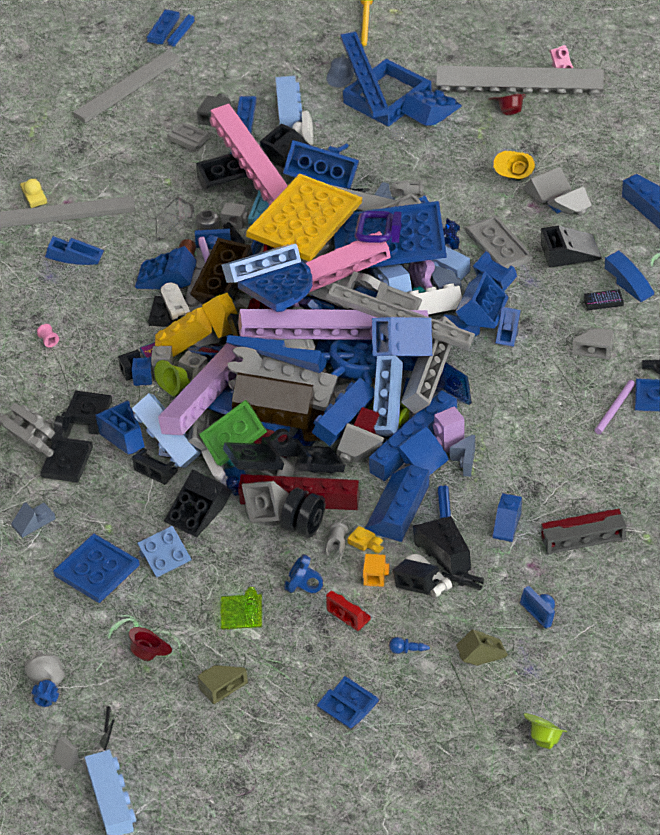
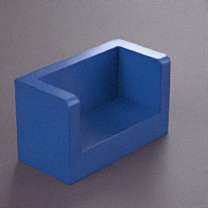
(497, 272)

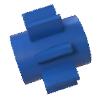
(45, 693)

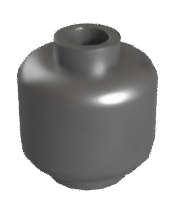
(207, 220)

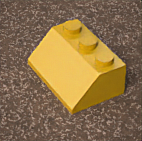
(185, 331)

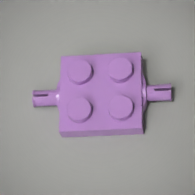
(421, 273)

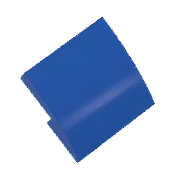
(423, 451)
(348, 702)

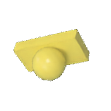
(33, 193)

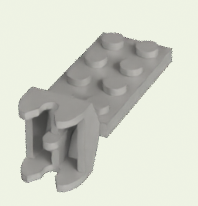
(267, 367)

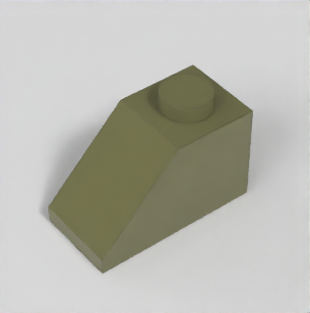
(480, 648)
(221, 681)

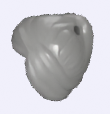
(44, 668)

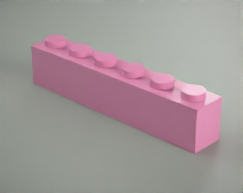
(345, 261)

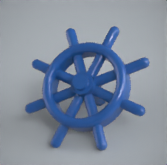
(357, 357)

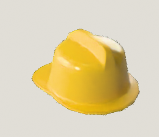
(514, 164)

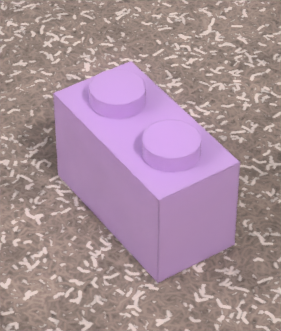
(448, 427)

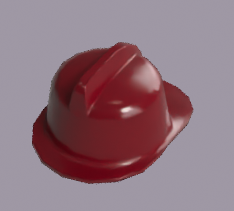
(510, 104)
(147, 644)

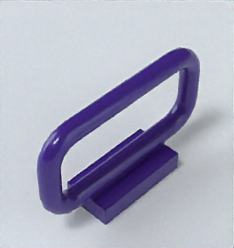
(392, 228)

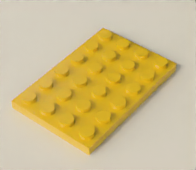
(304, 215)

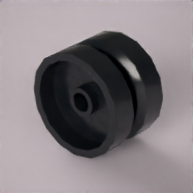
(303, 512)

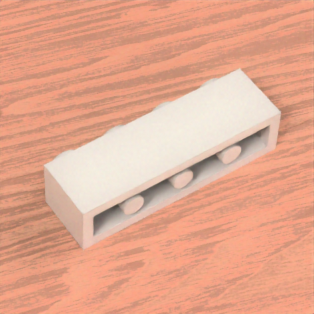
(439, 300)

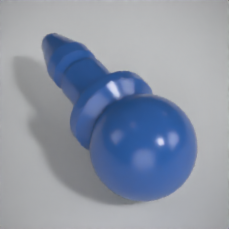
(398, 645)

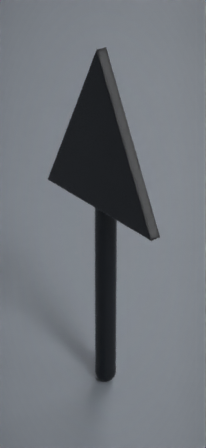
(107, 729)

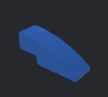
(73, 252)
(628, 276)

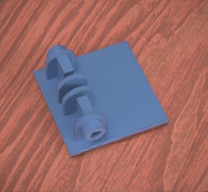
(164, 551)

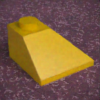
(218, 311)

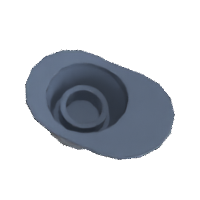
(340, 72)

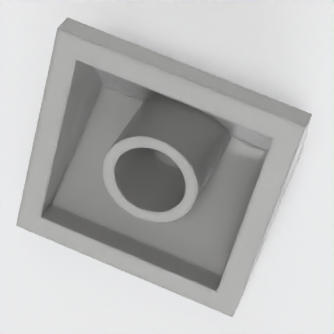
(548, 185)

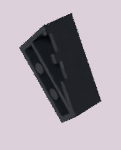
(445, 543)

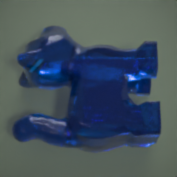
(450, 234)

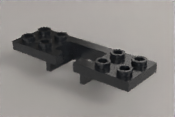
(72, 454)
(268, 454)

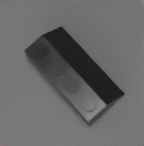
(219, 170)

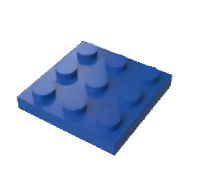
(96, 568)

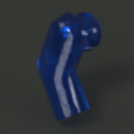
(233, 484)

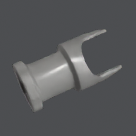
(405, 188)
(336, 539)

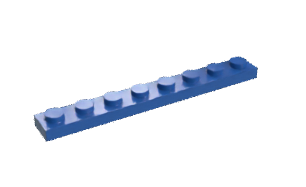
(364, 74)

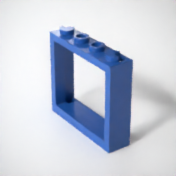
(353, 99)

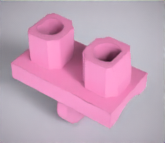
(560, 57)

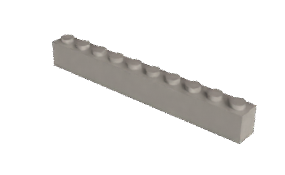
(520, 78)

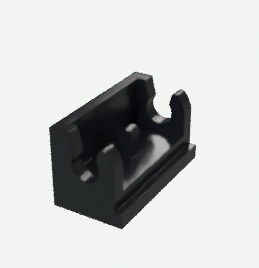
(153, 468)
(415, 576)

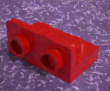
(346, 611)

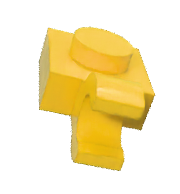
(363, 539)

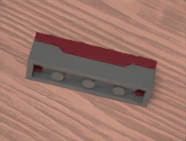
(583, 531)

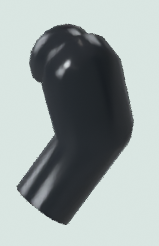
(651, 364)

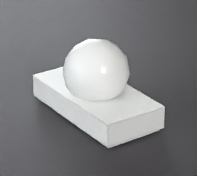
(305, 127)

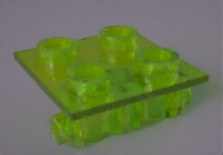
(242, 610)

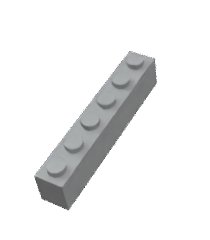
(426, 375)

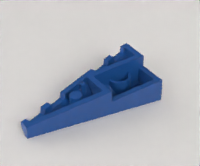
(276, 349)

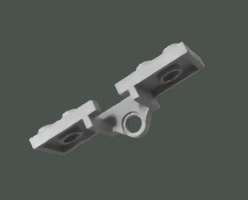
(384, 291)

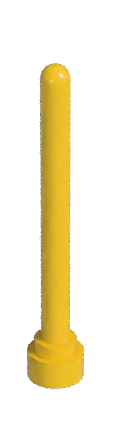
(365, 18)

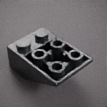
(278, 143)
(568, 246)
(197, 503)

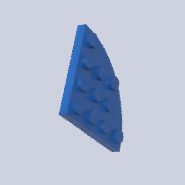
(280, 287)

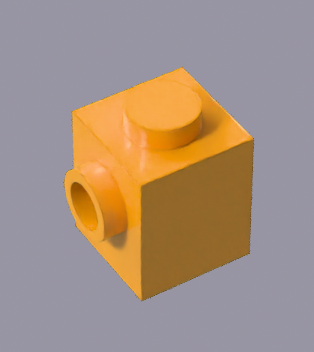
(375, 570)

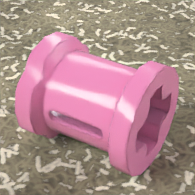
(49, 337)

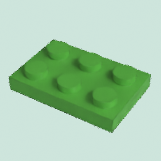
(237, 426)

